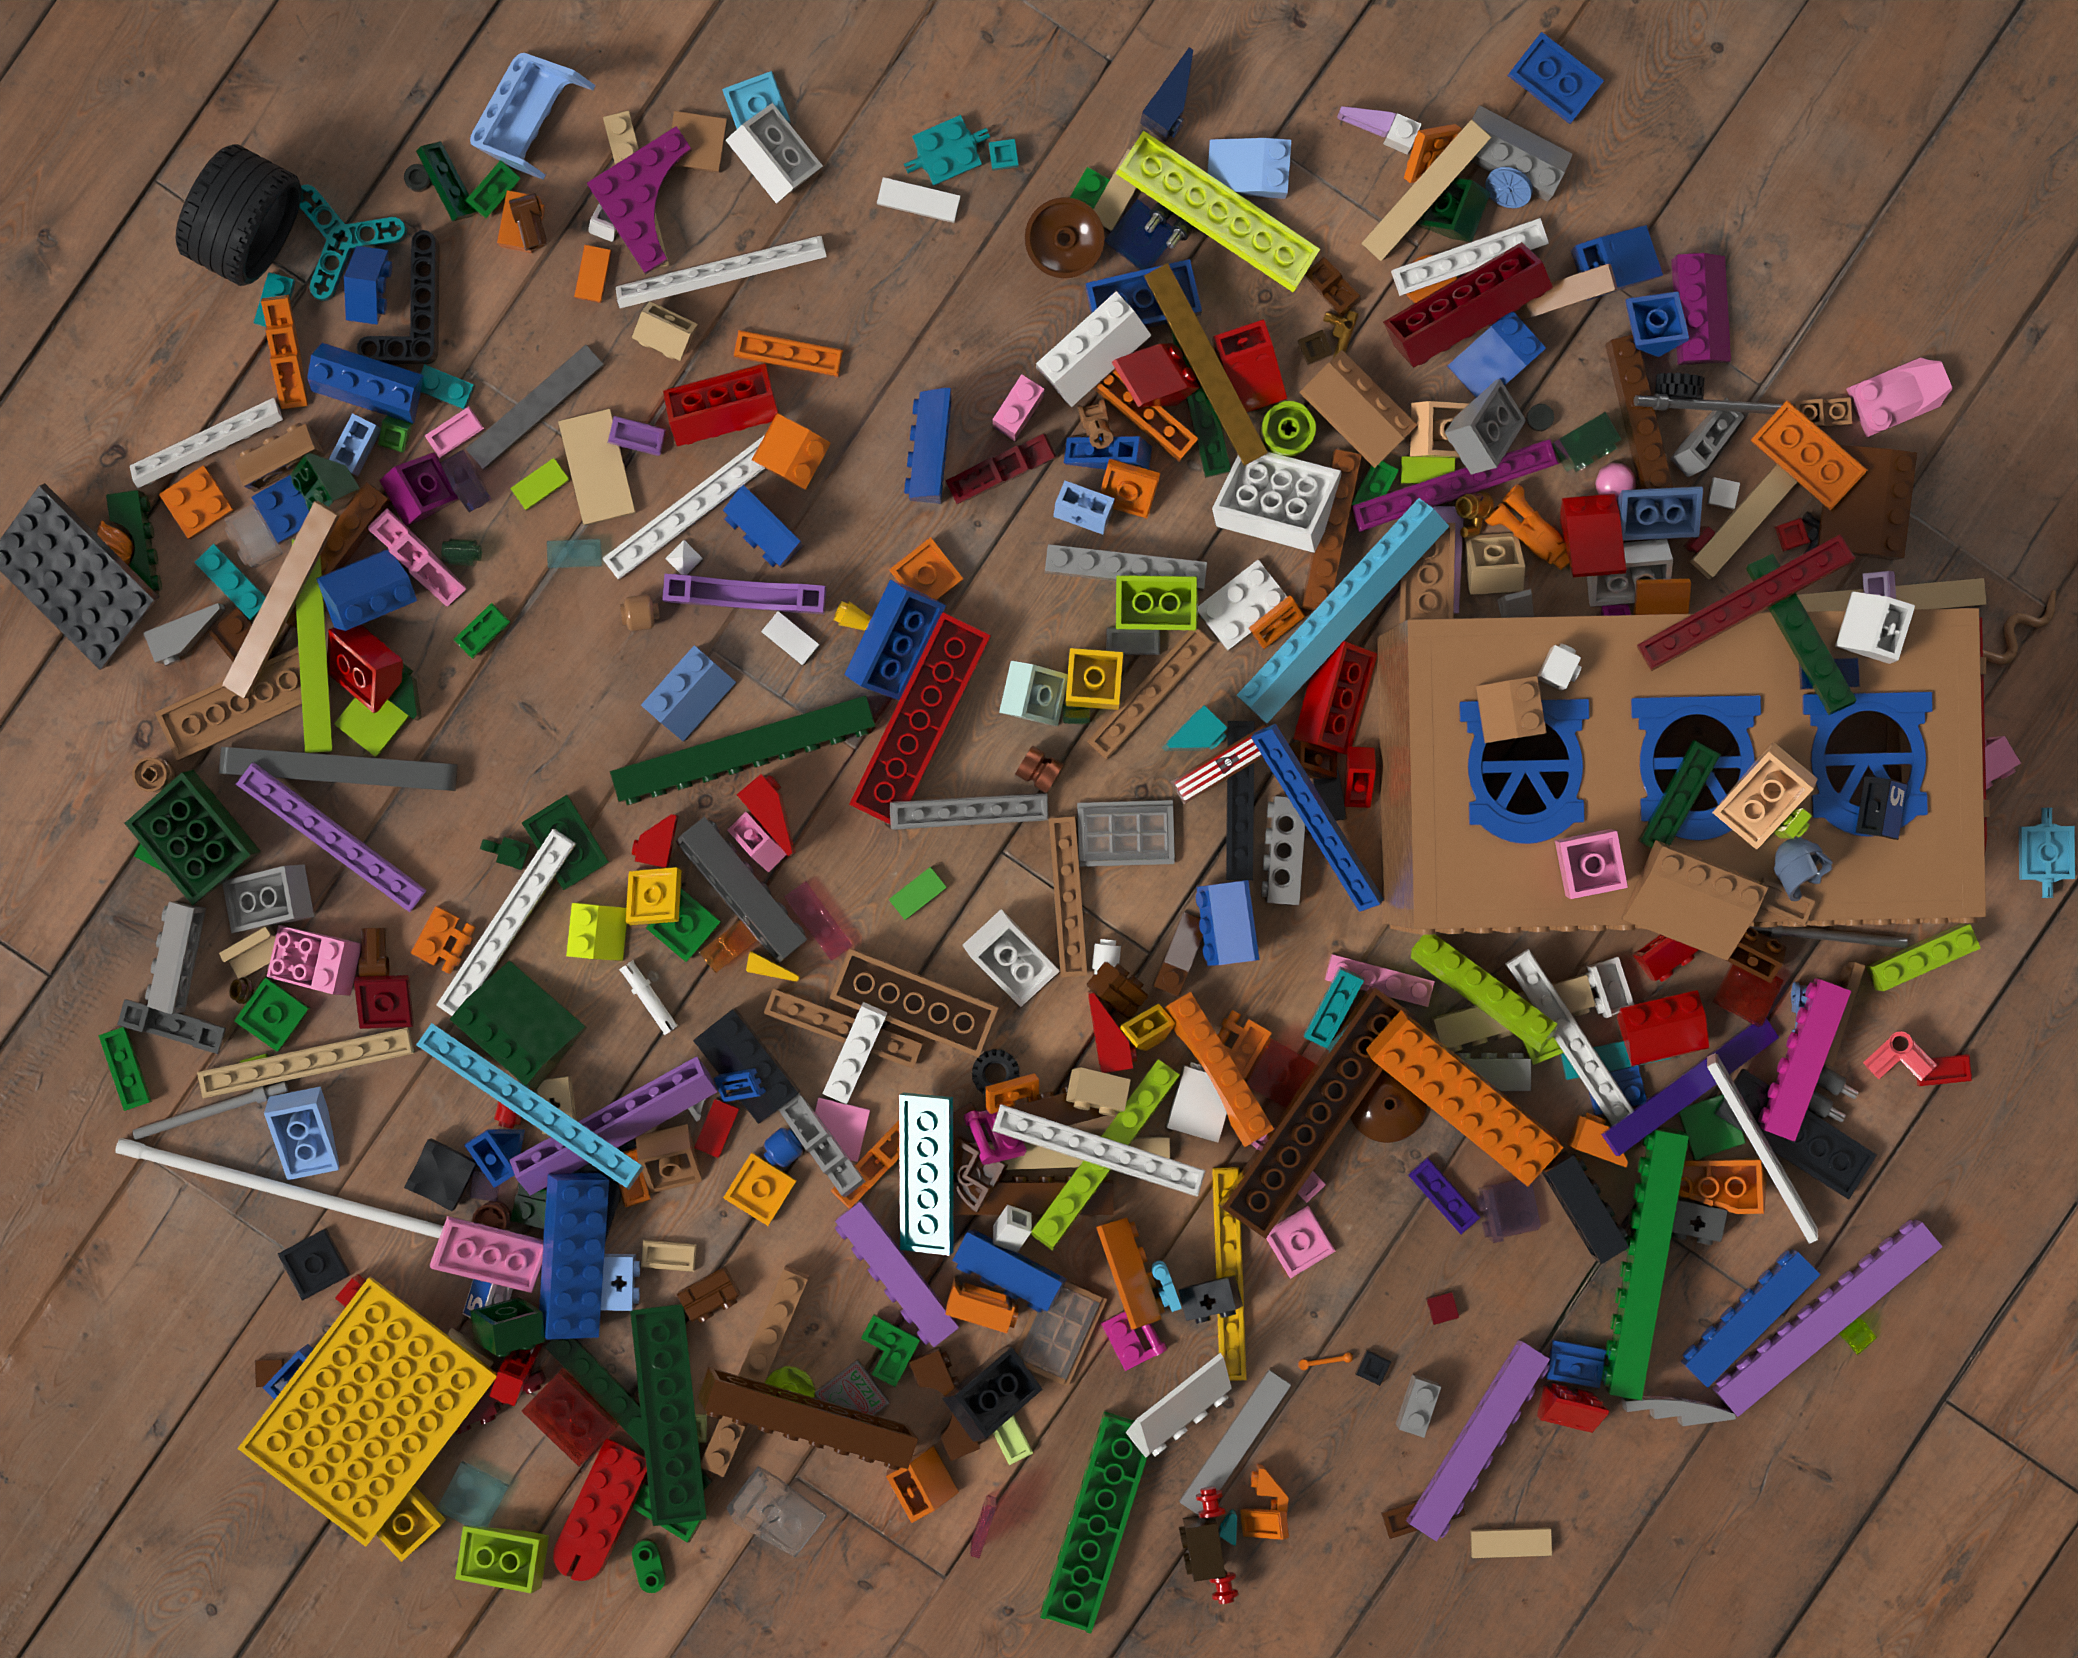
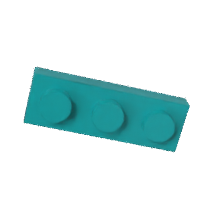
(231, 581)
(1333, 1007)

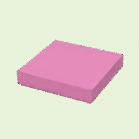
(845, 1123)
(1299, 1241)

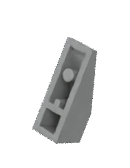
(1705, 441)
(179, 636)

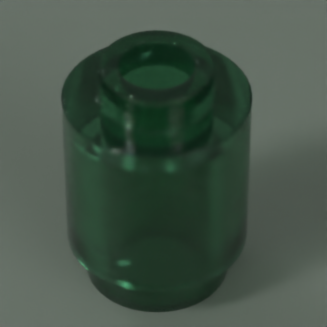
(461, 552)

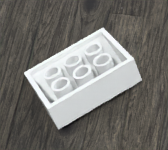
(1278, 500)
(1180, 1407)

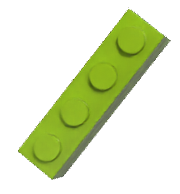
(1923, 957)

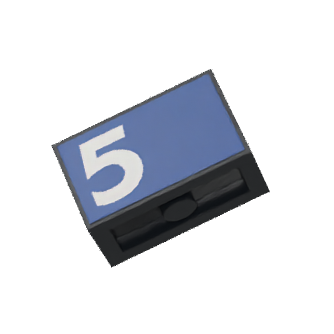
(1881, 807)

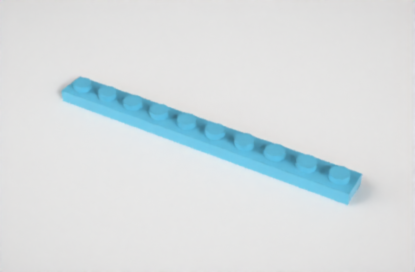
(530, 1106)

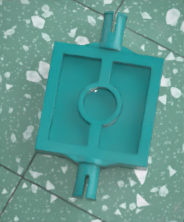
(946, 150)

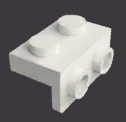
(1609, 986)

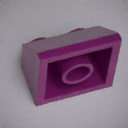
(418, 488)

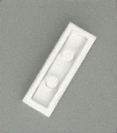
(918, 200)

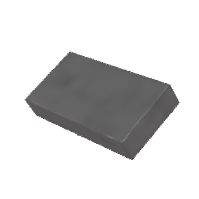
(1133, 641)

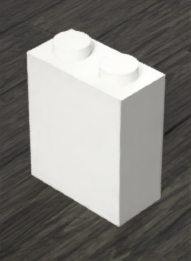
(1197, 1105)

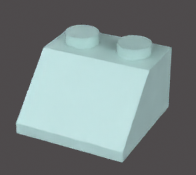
(1034, 693)

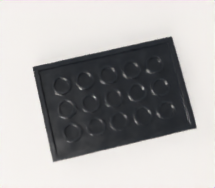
(73, 577)

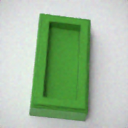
(917, 893)

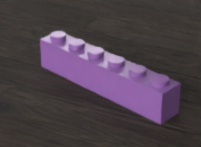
(896, 1272)

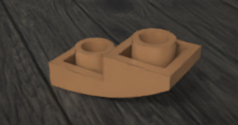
(1827, 412)

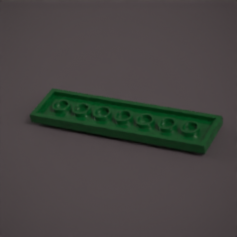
(668, 1415)

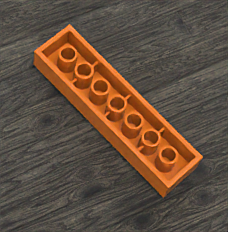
(1464, 1098)

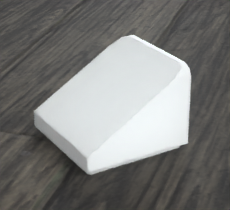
(601, 225)

